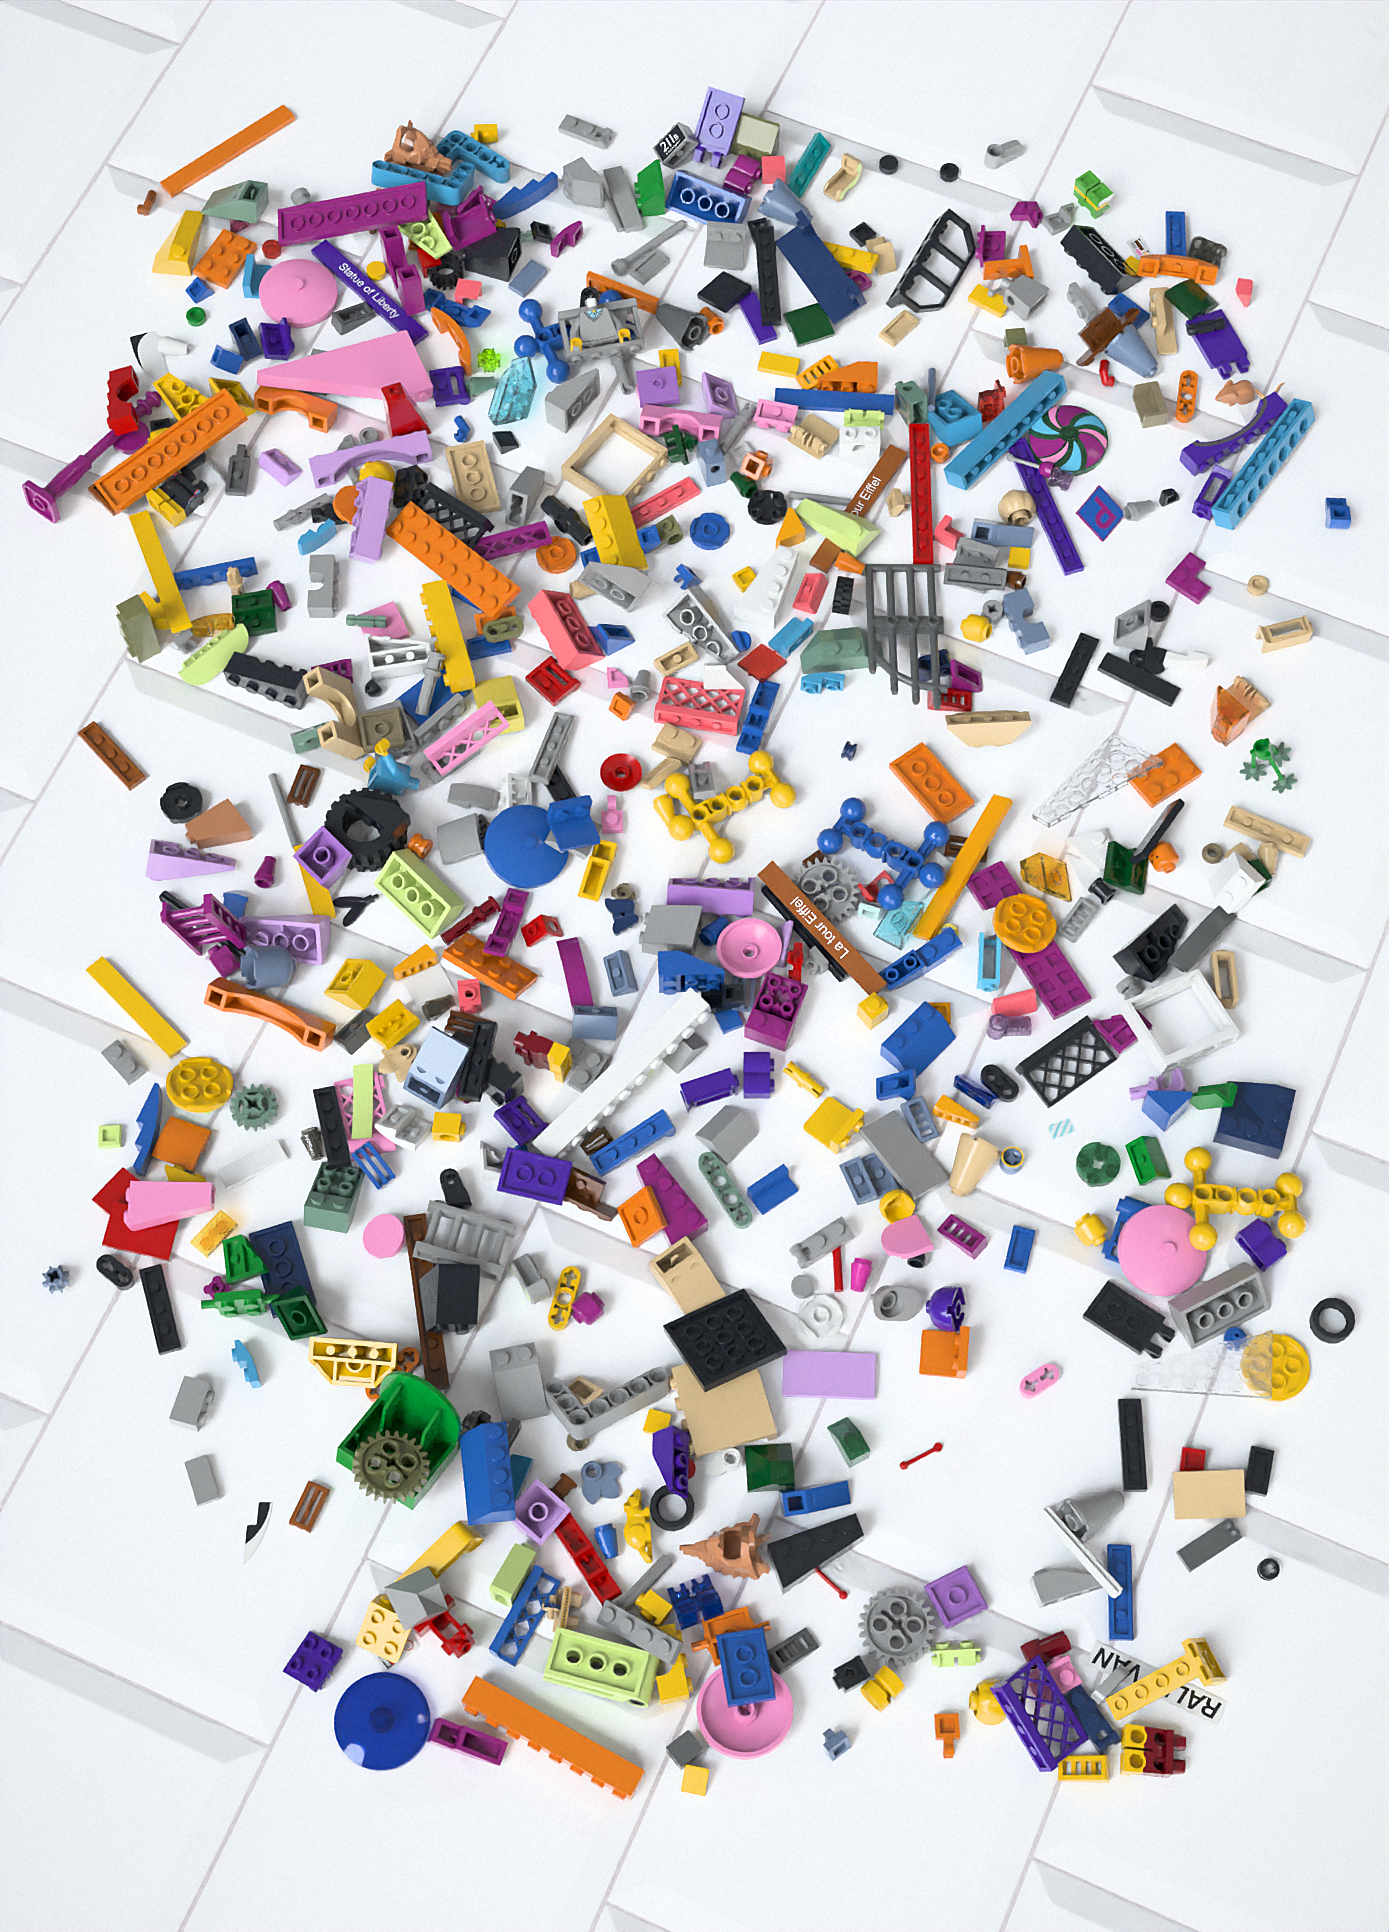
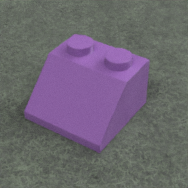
(323, 857)

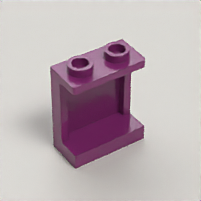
(470, 225)

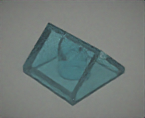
(899, 924)

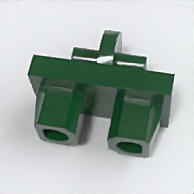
(676, 438)

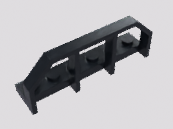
(923, 254)

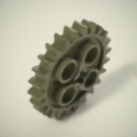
(390, 1467)

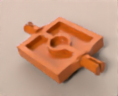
(729, 1622)

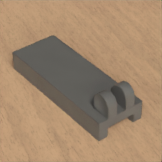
(1209, 1545)

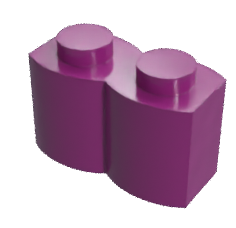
(743, 174)

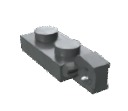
(238, 472)

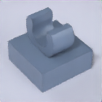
(835, 1744)

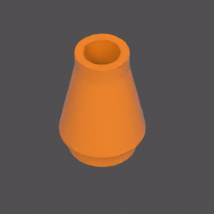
(715, 322)
(848, 563)

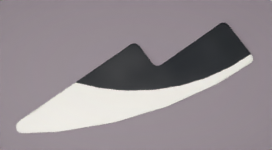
(255, 1533)

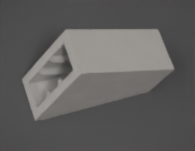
(524, 496)

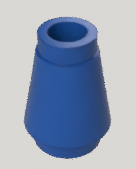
(710, 933)
(607, 1540)

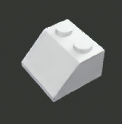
(1234, 883)

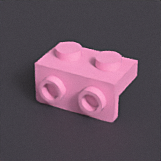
(775, 415)

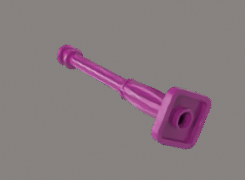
(44, 499)

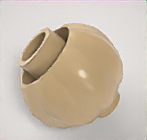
(1018, 505)

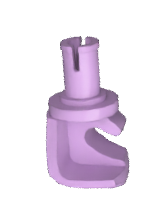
(1178, 1083)

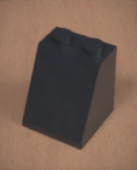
(495, 254)
(450, 1298)

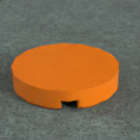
(344, 503)
(556, 557)

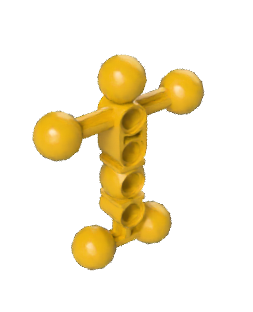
(722, 849)
(1204, 1235)

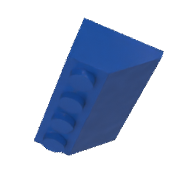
(706, 200)
(487, 1474)

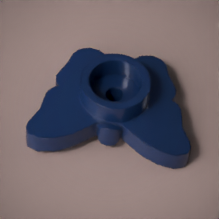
(617, 909)

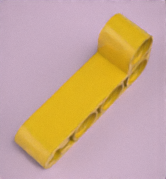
(447, 1549)

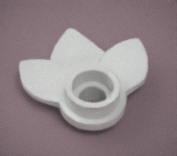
(718, 1462)

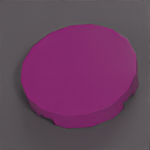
(133, 441)

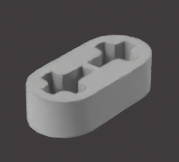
(1109, 1684)

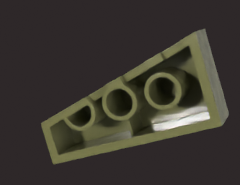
(137, 629)

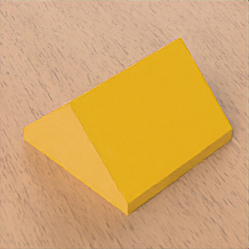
(237, 392)

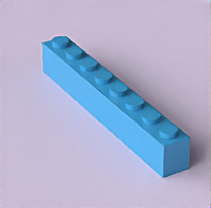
(1005, 430)

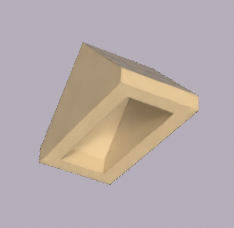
(584, 1390)

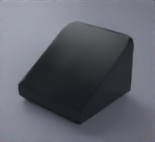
(504, 441)

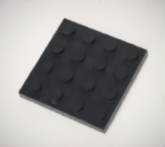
(724, 1340)

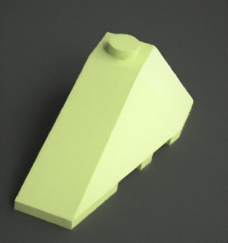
(427, 235)

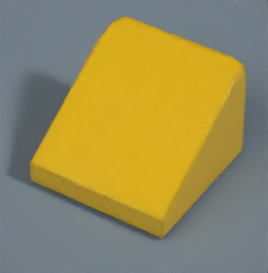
(695, 1780)

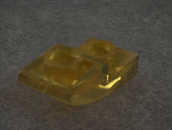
(205, 625)

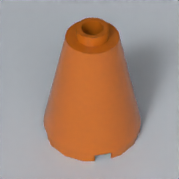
(1029, 362)

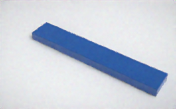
(835, 400)

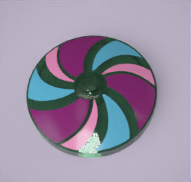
(1069, 438)

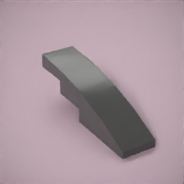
(1202, 939)

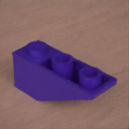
(671, 1455)

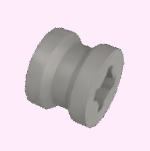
(994, 616)

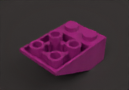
(775, 1011)

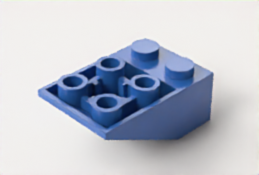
(681, 971)

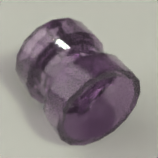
(1060, 479)

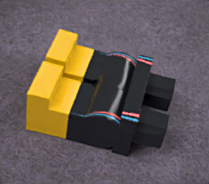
(178, 496)

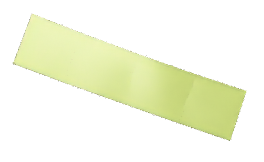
(362, 1101)

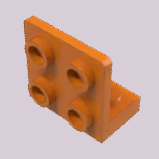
(944, 1353)

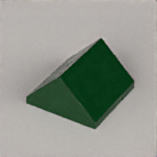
(298, 1314)

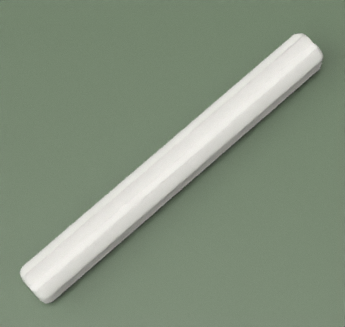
(1081, 1552)

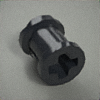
(1102, 891)

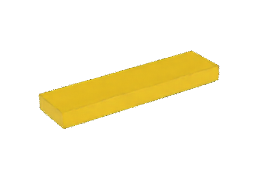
(318, 895)

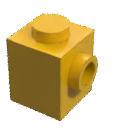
(872, 1010)

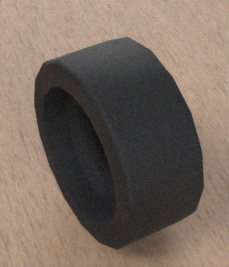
(1325, 1336)
(670, 1525)

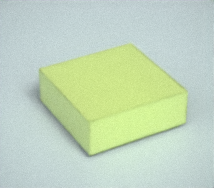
(110, 1136)

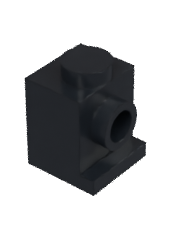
(847, 1684)

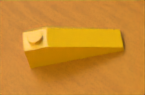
(180, 247)
(178, 396)

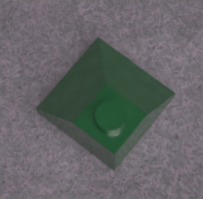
(769, 1467)

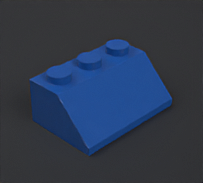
(918, 1040)

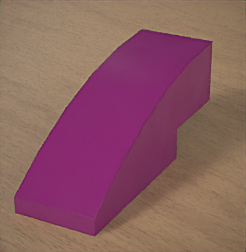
(467, 1741)

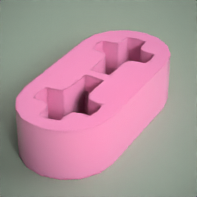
(1042, 1385)

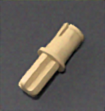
(235, 581)

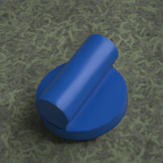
(742, 640)

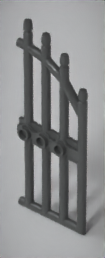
(909, 625)

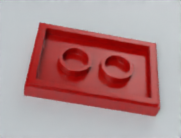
(149, 1242)

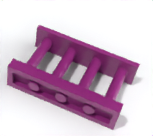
(214, 913)

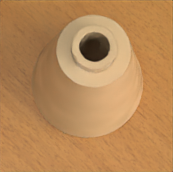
(971, 1163)

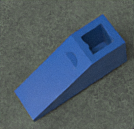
(814, 1498)

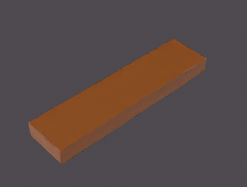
(111, 755)

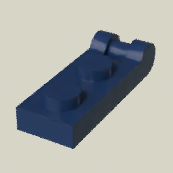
(1091, 1719)

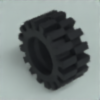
(446, 280)
(843, 595)

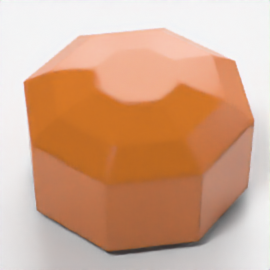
(939, 453)

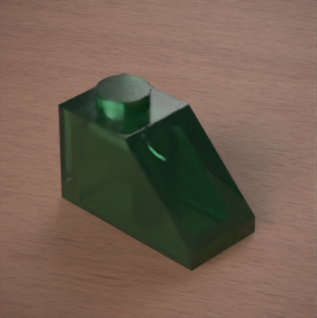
(849, 1441)

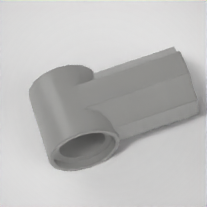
(1001, 153)

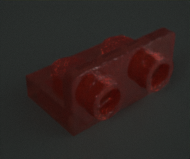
(991, 402)

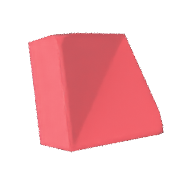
(1244, 290)

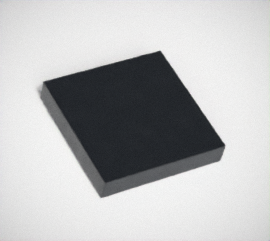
(724, 292)

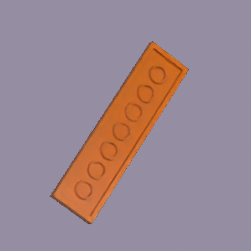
(171, 451)
(452, 560)

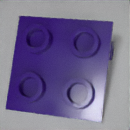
(313, 1661)

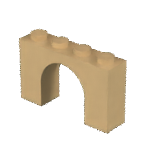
(337, 692)

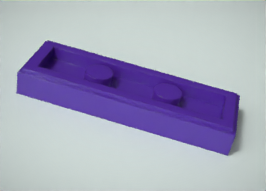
(751, 310)

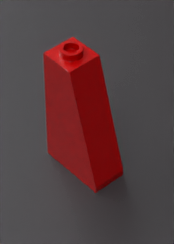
(402, 412)

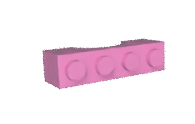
(658, 420)

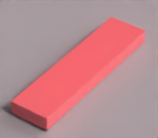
(664, 502)

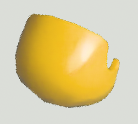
(896, 1205)

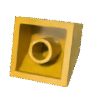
(356, 983)

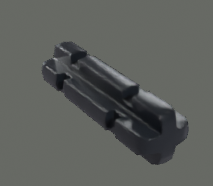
(1205, 326)

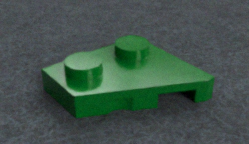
(241, 1260)

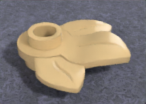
(396, 1062)

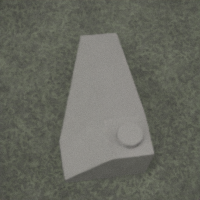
(700, 622)

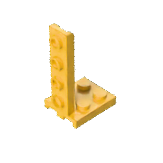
(1196, 1663)

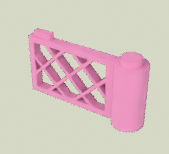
(378, 1140)

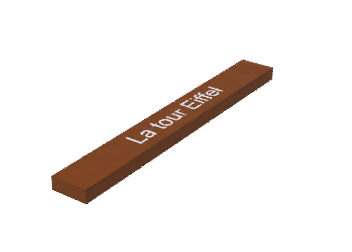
(862, 502)
(822, 929)

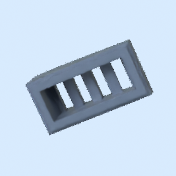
(905, 1107)

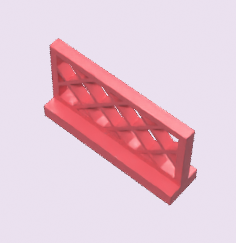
(697, 717)

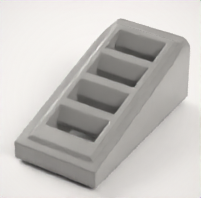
(1085, 905)

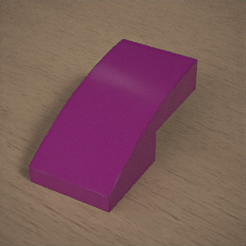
(568, 236)

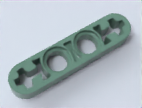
(727, 1189)

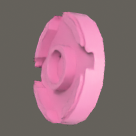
(384, 1236)

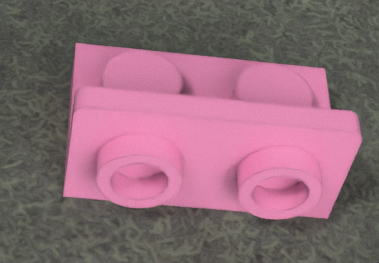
(1061, 1672)

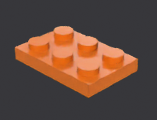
(224, 259)
(1168, 779)

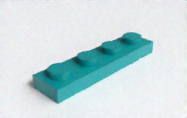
(808, 164)

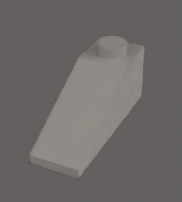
(1060, 1585)

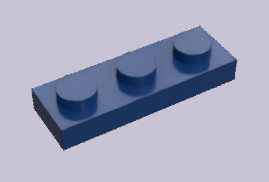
(1175, 233)

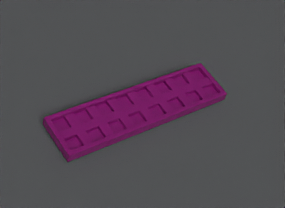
(1045, 970)

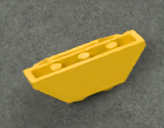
(353, 1360)

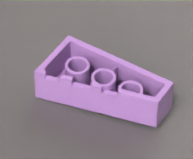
(370, 519)

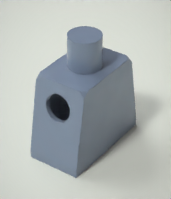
(708, 456)

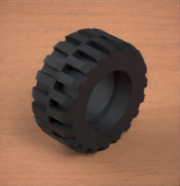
(364, 854)

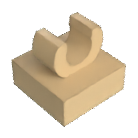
(897, 502)

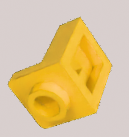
(485, 133)

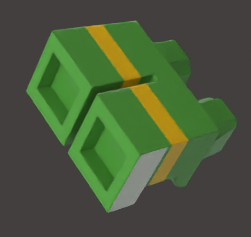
(1092, 193)

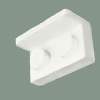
(514, 791)

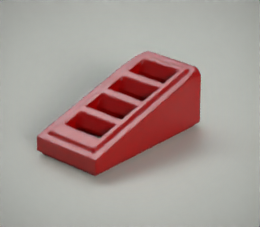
(949, 705)

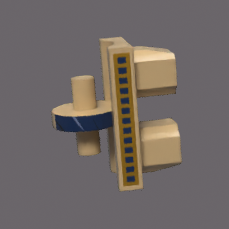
(559, 1607)

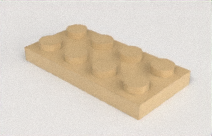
(473, 476)

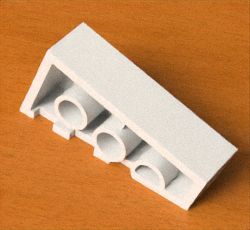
(767, 592)

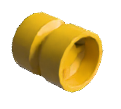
(882, 1688)

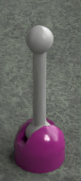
(1044, 468)

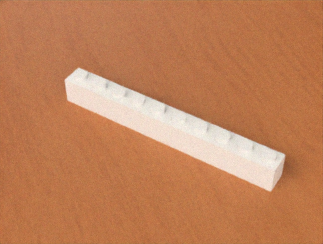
(623, 1075)

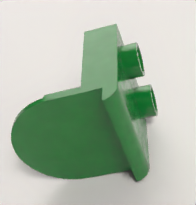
(413, 1408)

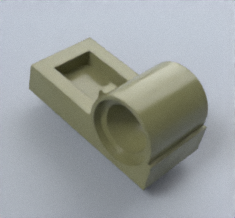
(668, 531)

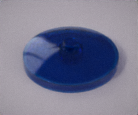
(382, 1721)

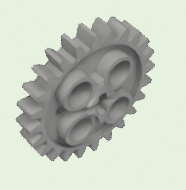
(814, 875)
(880, 1640)

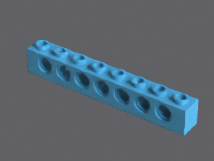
(1263, 464)

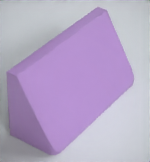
(278, 466)
(785, 932)

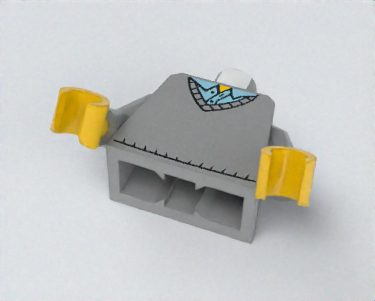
(596, 327)

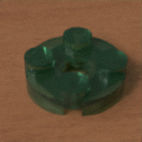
(1102, 1153)

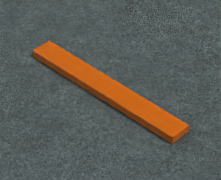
(227, 150)

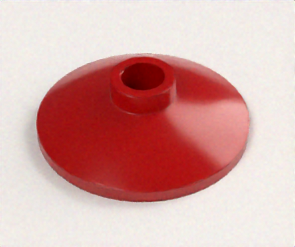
(620, 764)

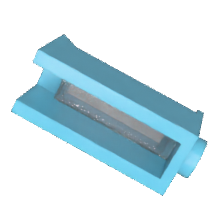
(988, 963)

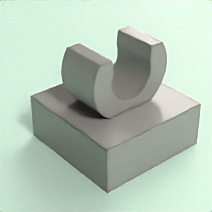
(182, 640)
(817, 960)

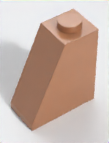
(218, 827)

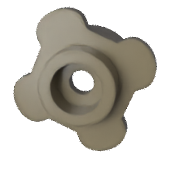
(623, 888)

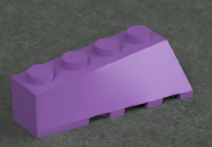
(714, 896)

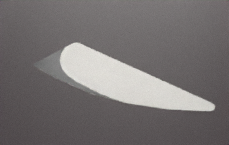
(146, 352)

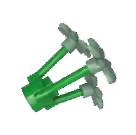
(1266, 751)

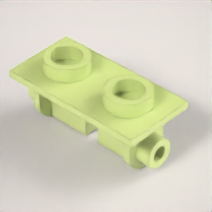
(859, 418)
(964, 1651)

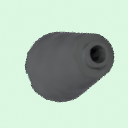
(683, 325)

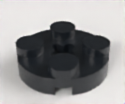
(185, 813)

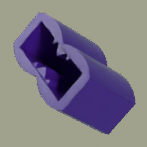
(757, 1075)
(1261, 1244)

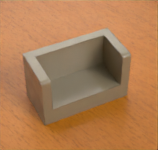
(1150, 404)

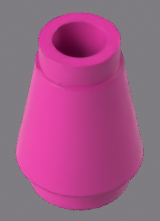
(860, 1273)

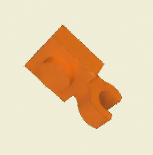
(947, 1729)

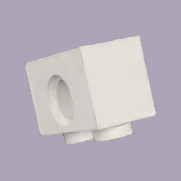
(859, 441)

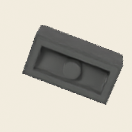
(355, 1033)

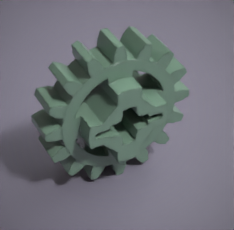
(257, 1098)

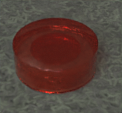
(271, 249)

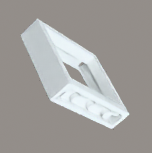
(1194, 979)

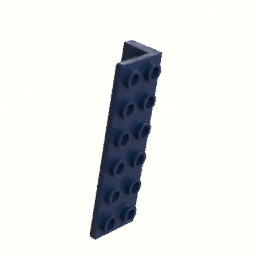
(820, 271)

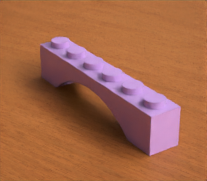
(331, 467)

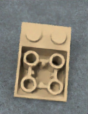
(686, 1276)

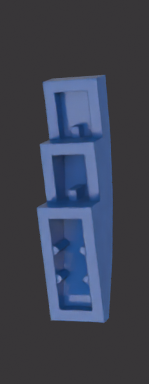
(520, 200)
(757, 717)
(149, 1123)

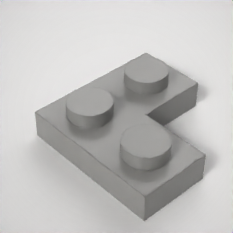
(588, 1063)

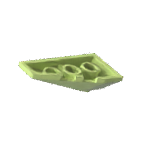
(842, 528)

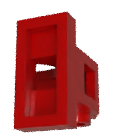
(459, 1643)

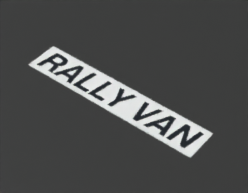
(1186, 1697)

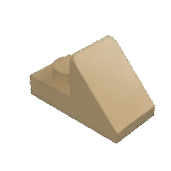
(886, 254)

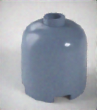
(266, 966)

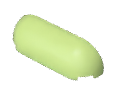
(214, 656)

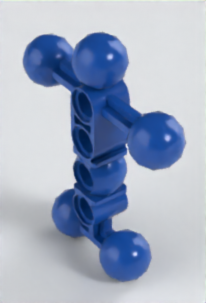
(549, 338)
(890, 895)

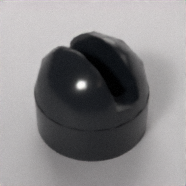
(372, 688)
(917, 1261)

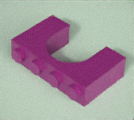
(403, 276)

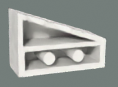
(395, 657)

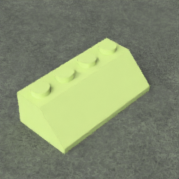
(419, 893)

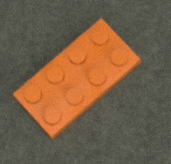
(931, 784)
(495, 971)

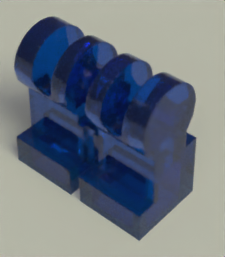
(688, 1607)

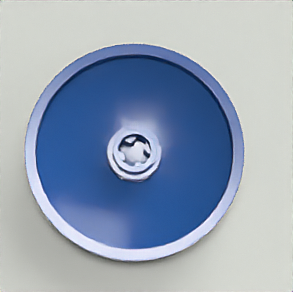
(517, 848)

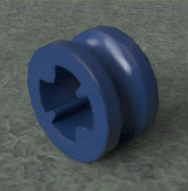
(849, 751)

